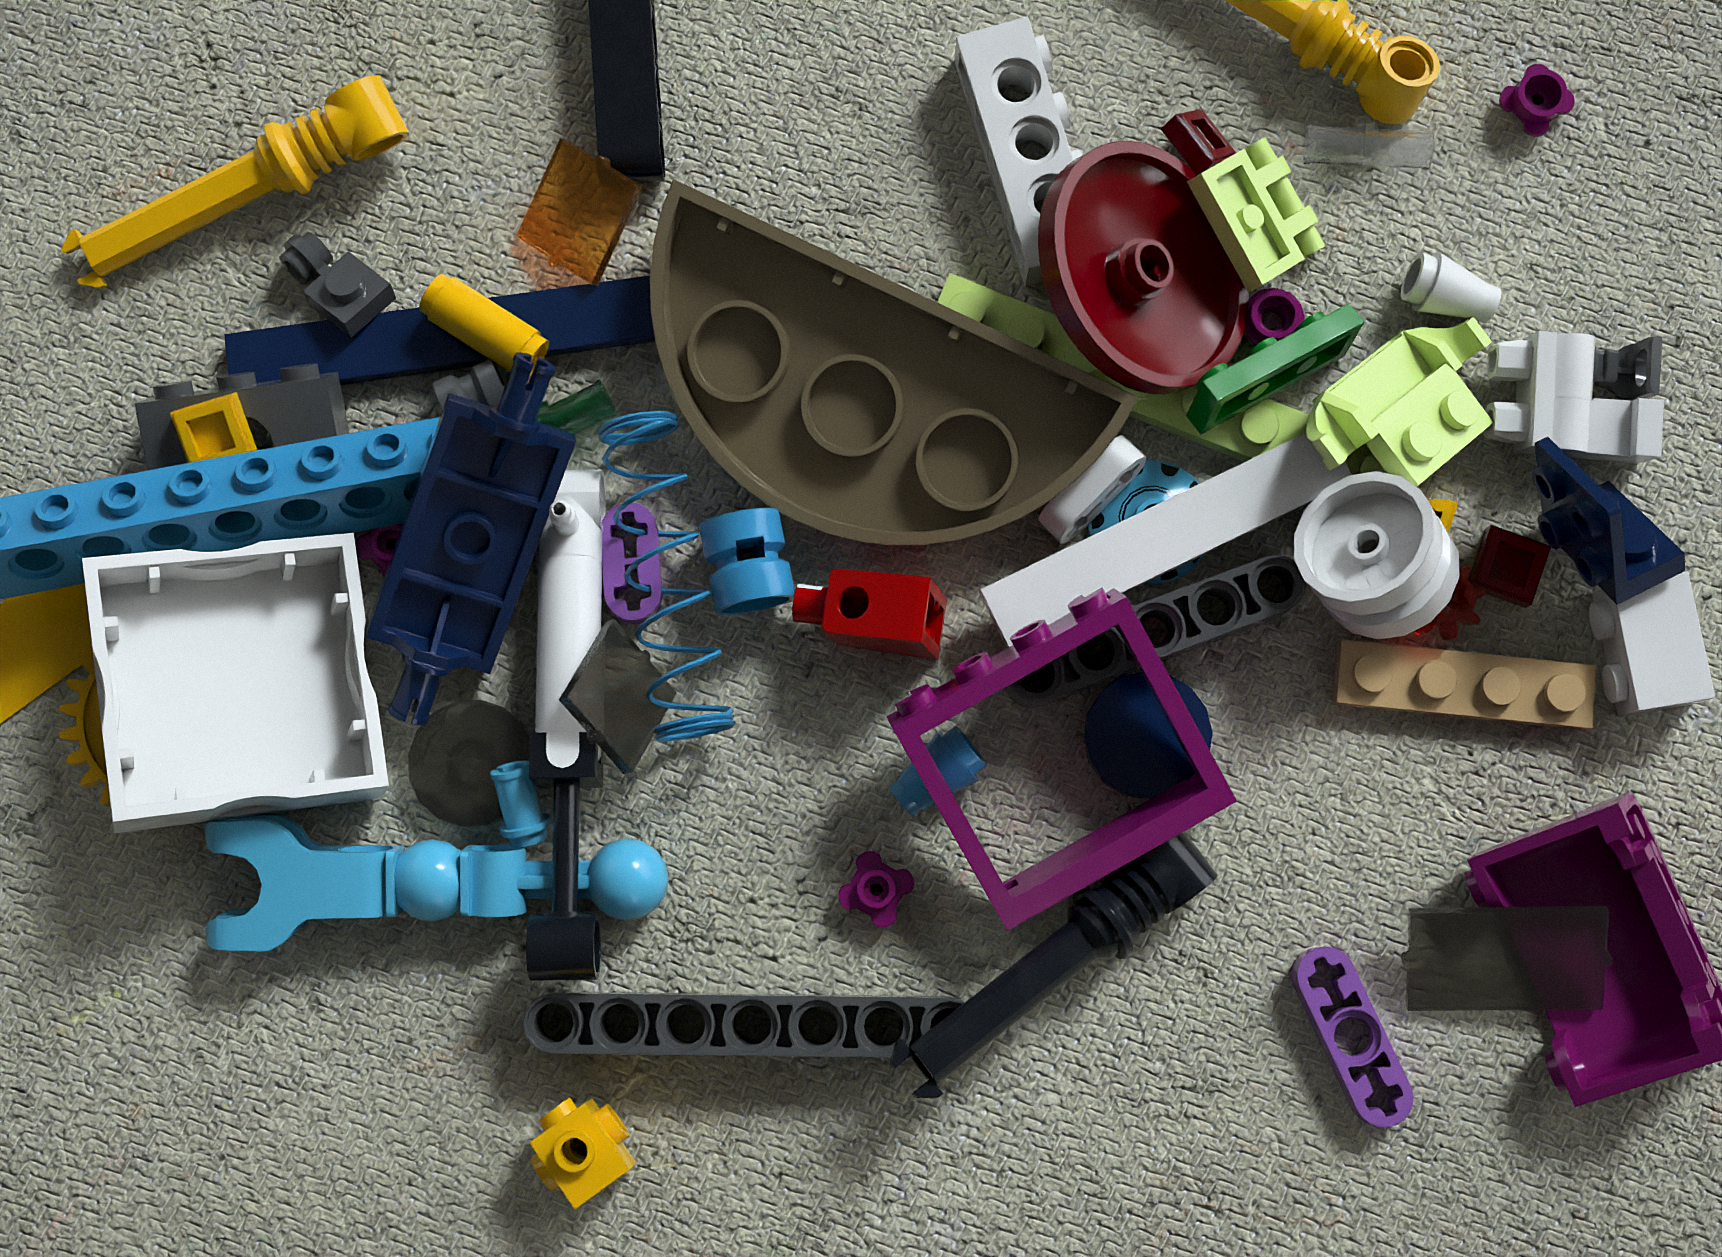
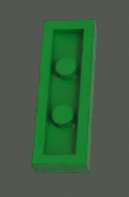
(1273, 367)

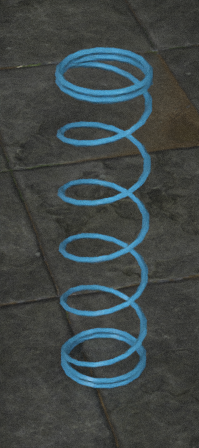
(658, 426)

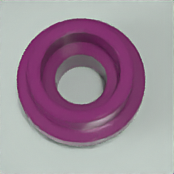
(1277, 302)

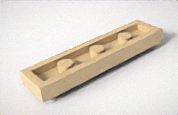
(1464, 685)

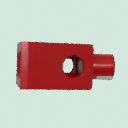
(901, 616)

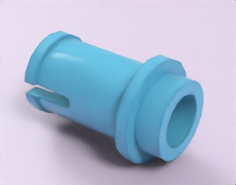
(519, 805)

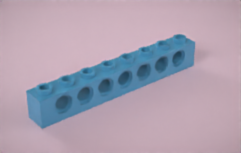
(213, 504)

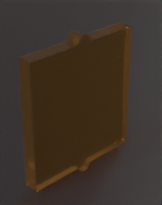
(579, 211)

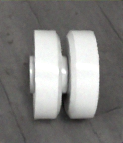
(1376, 555)

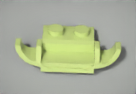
(1404, 403)

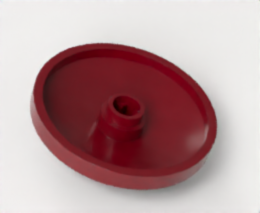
(1139, 269)

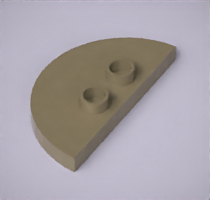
(857, 393)

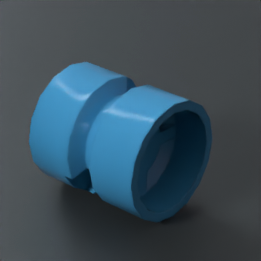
(749, 583)

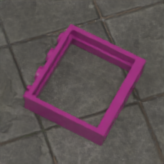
(1115, 841)

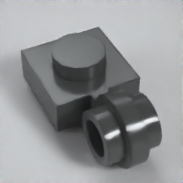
(346, 292)

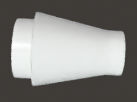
(1446, 288)

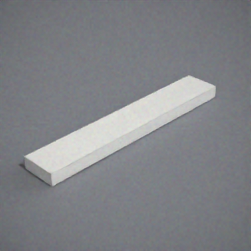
(1163, 535)

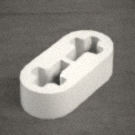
(1093, 490)

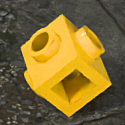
(563, 1167)

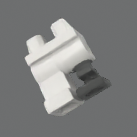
(1556, 400)

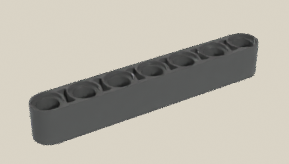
(720, 1034)

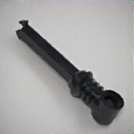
(1097, 927)

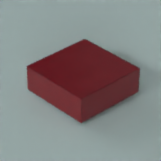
(1197, 140)
(1509, 566)

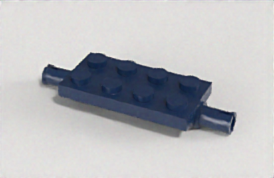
(469, 536)

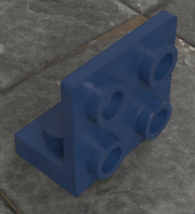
(1600, 528)

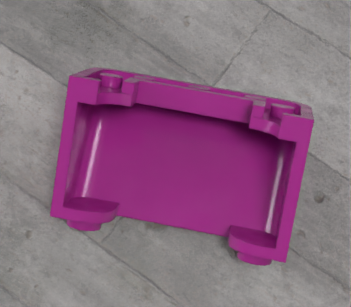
(1661, 987)

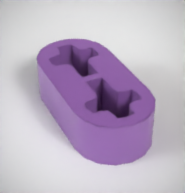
(615, 564)

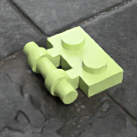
(1257, 213)

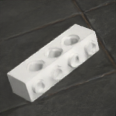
(985, 64)

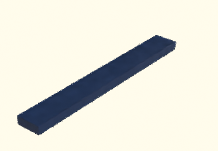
(409, 344)

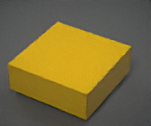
(213, 429)

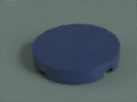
(1133, 742)

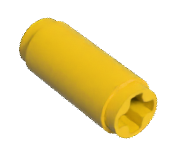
(480, 322)

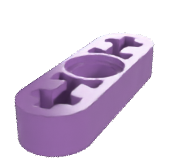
(1358, 1086)

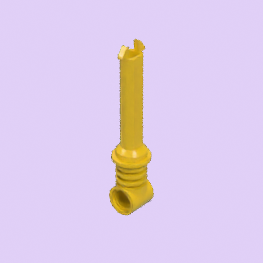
(1322, 33)
(356, 122)

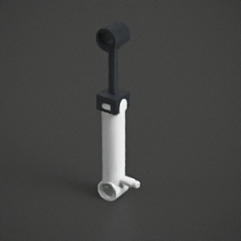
(566, 941)

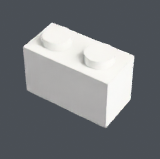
(1652, 648)

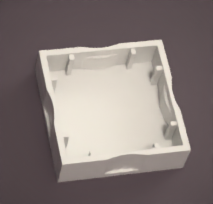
(233, 681)

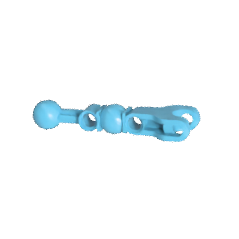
(425, 880)

